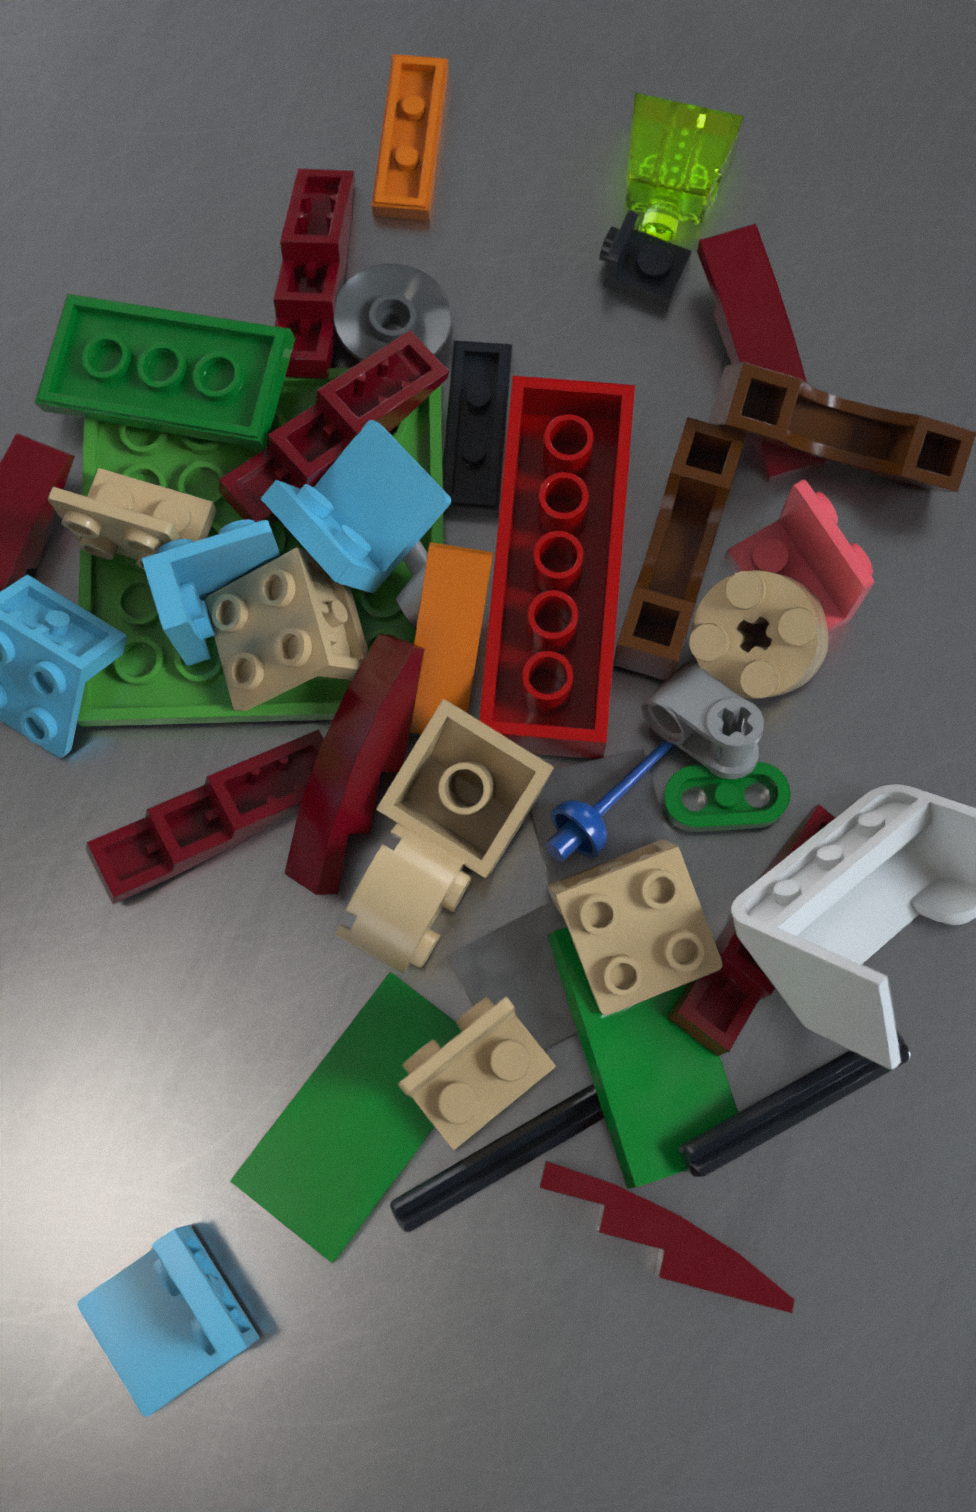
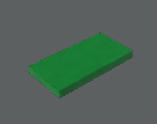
(166, 370)
(647, 1073)
(348, 1124)

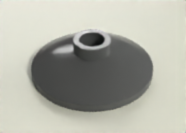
(388, 296)

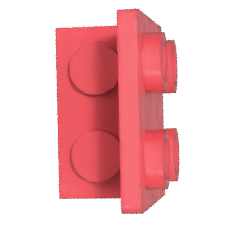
(812, 551)

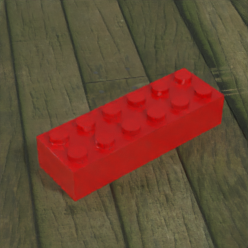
(558, 565)

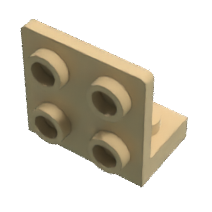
(131, 516)
(284, 629)
(636, 925)
(476, 1071)

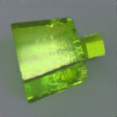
(677, 161)

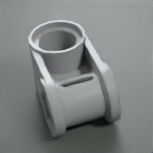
(702, 717)

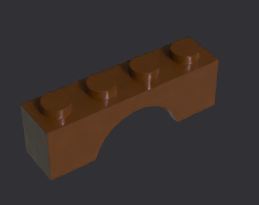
(842, 431)
(679, 549)

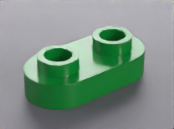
(725, 799)

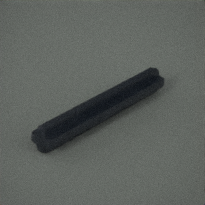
(782, 1110)
(497, 1159)

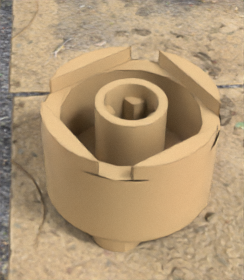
(724, 641)
(402, 900)

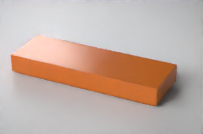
(410, 137)
(449, 627)

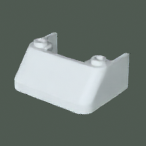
(847, 897)

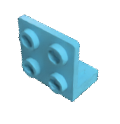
(362, 509)
(190, 571)
(46, 659)
(167, 1320)

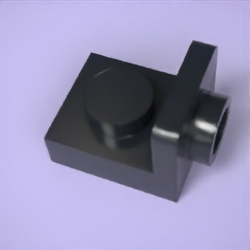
(642, 263)

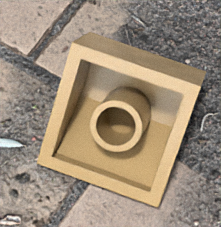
(465, 788)

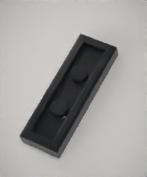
(476, 427)

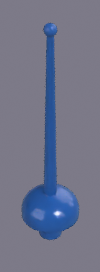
(582, 825)

